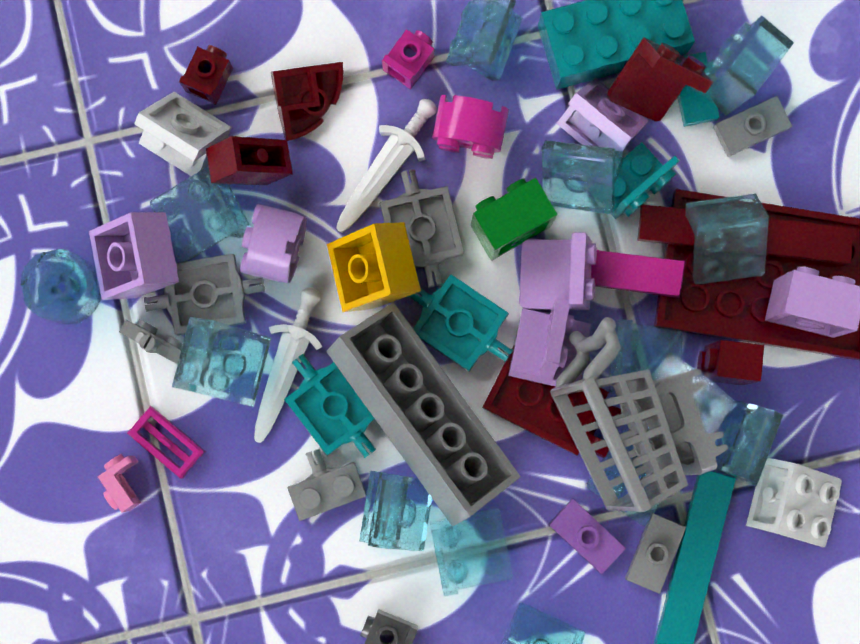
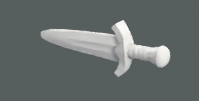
(386, 164)
(291, 345)

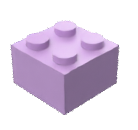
(133, 255)
(815, 303)

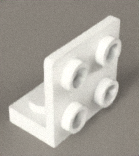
(794, 502)

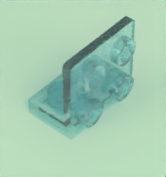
(200, 214)
(728, 238)
(643, 347)
(471, 551)

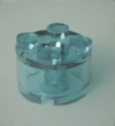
(41, 290)

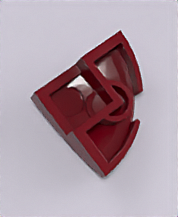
(305, 96)

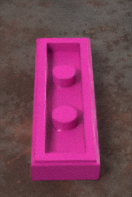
(638, 273)

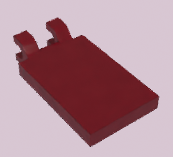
(534, 409)

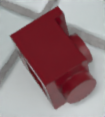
(210, 84)

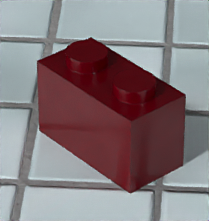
(249, 161)
(732, 362)

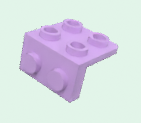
(557, 271)

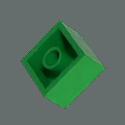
(512, 218)

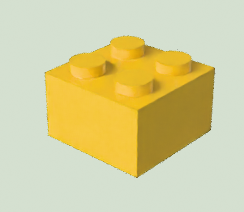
(373, 266)

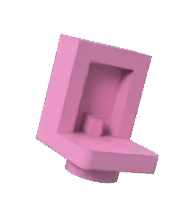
(118, 491)

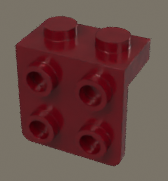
(655, 79)

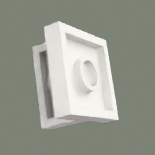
(180, 132)

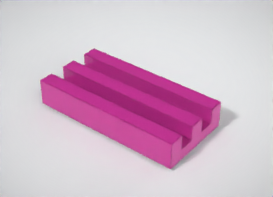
(189, 461)

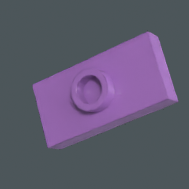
(587, 536)

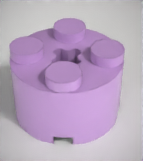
(273, 243)

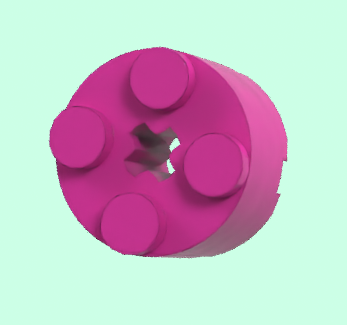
(470, 125)

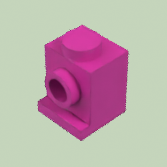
(409, 69)

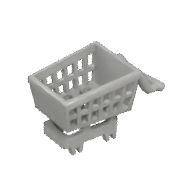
(667, 450)

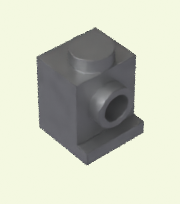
(403, 630)

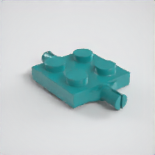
(460, 323)
(330, 408)

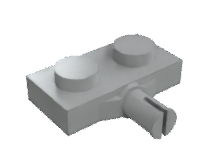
(145, 335)
(325, 487)

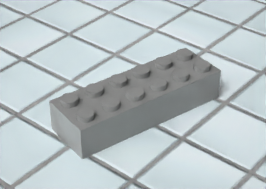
(423, 414)

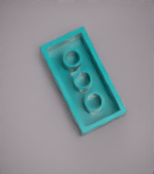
(601, 35)

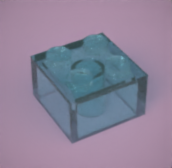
(745, 63)
(221, 361)

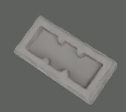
(752, 126)
(655, 553)

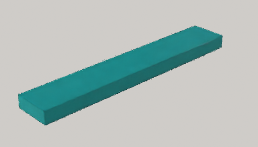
(695, 559)

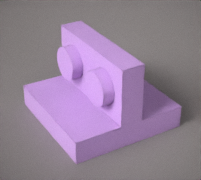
(598, 121)
(543, 344)

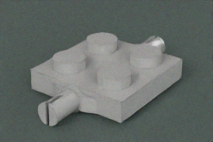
(428, 224)
(207, 291)

